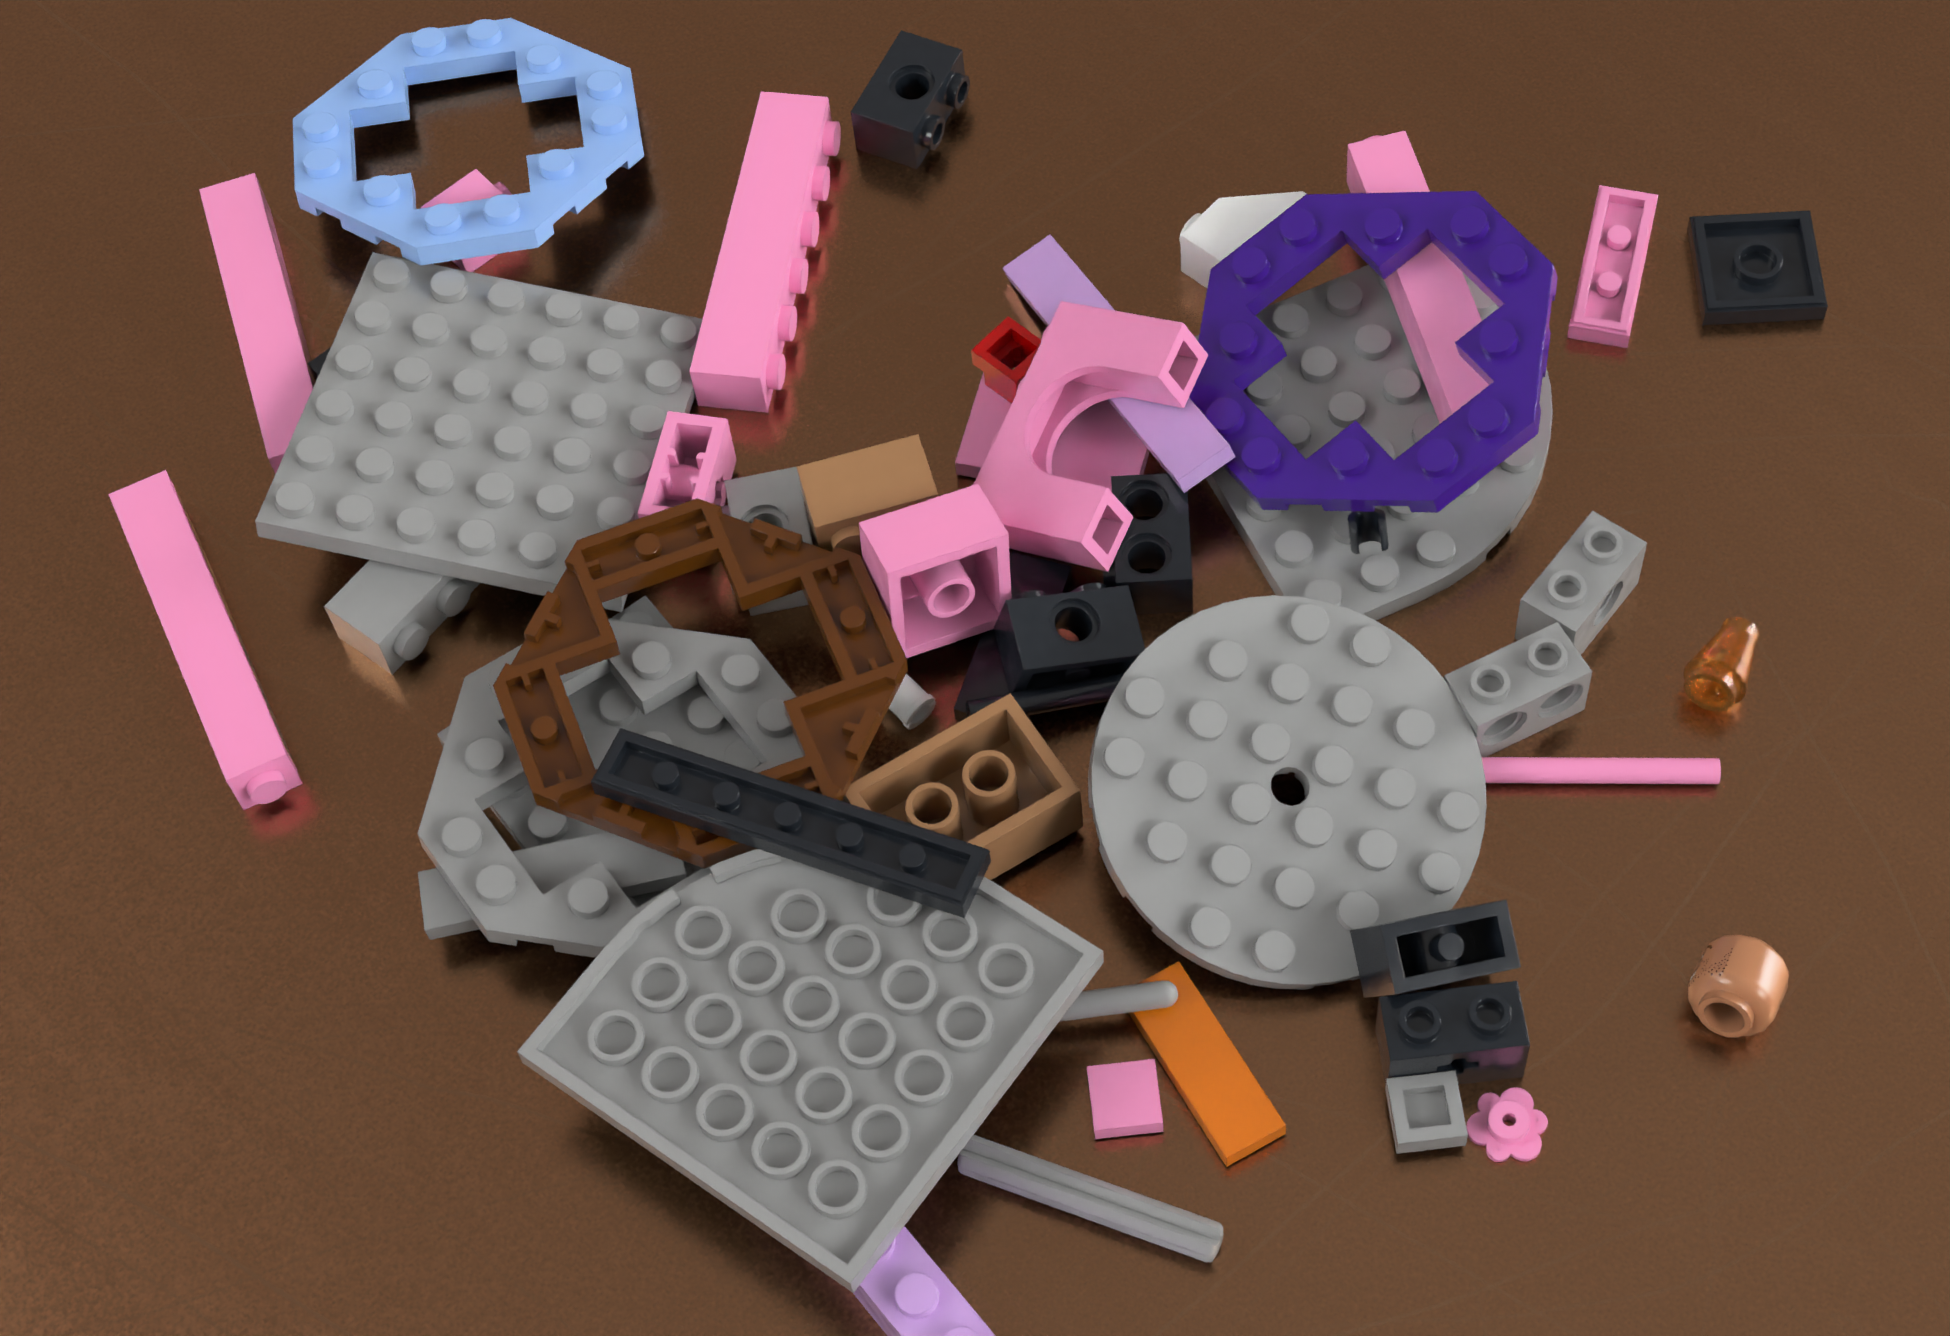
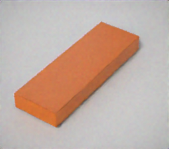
(1209, 1071)

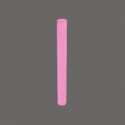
(1601, 770)

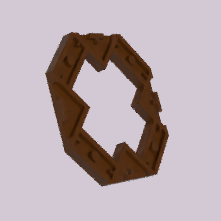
(761, 565)

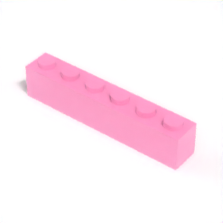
(764, 253)

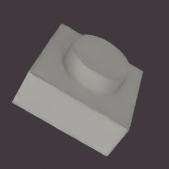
(1426, 1112)

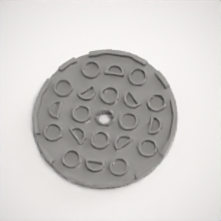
(1191, 806)

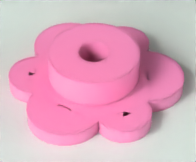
(1501, 1141)

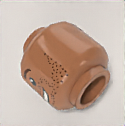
(1738, 985)

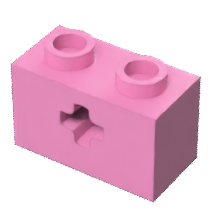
(689, 463)

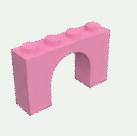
(1081, 361)

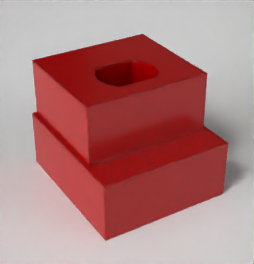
(1001, 351)

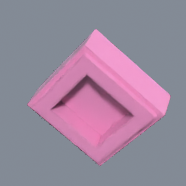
(1125, 1099)

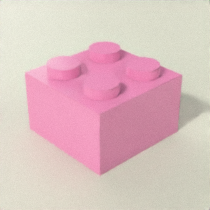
(939, 568)

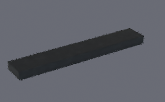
(792, 822)

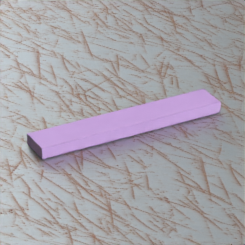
(1176, 436)

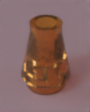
(1722, 668)

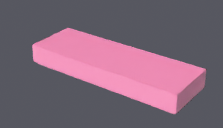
(1612, 266)

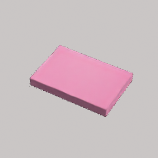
(1088, 450)

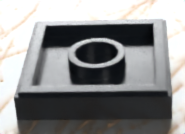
(1756, 268)

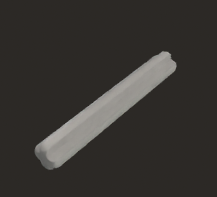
(1091, 1198)

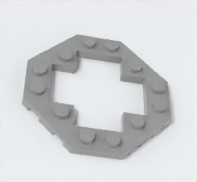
(484, 767)

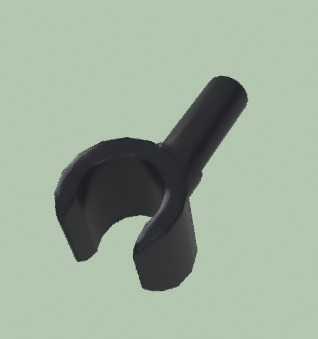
(1367, 527)

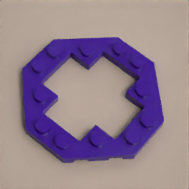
(1386, 232)

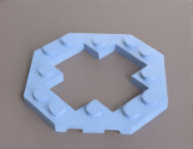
(501, 224)

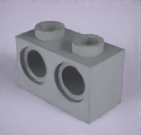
(1522, 688)

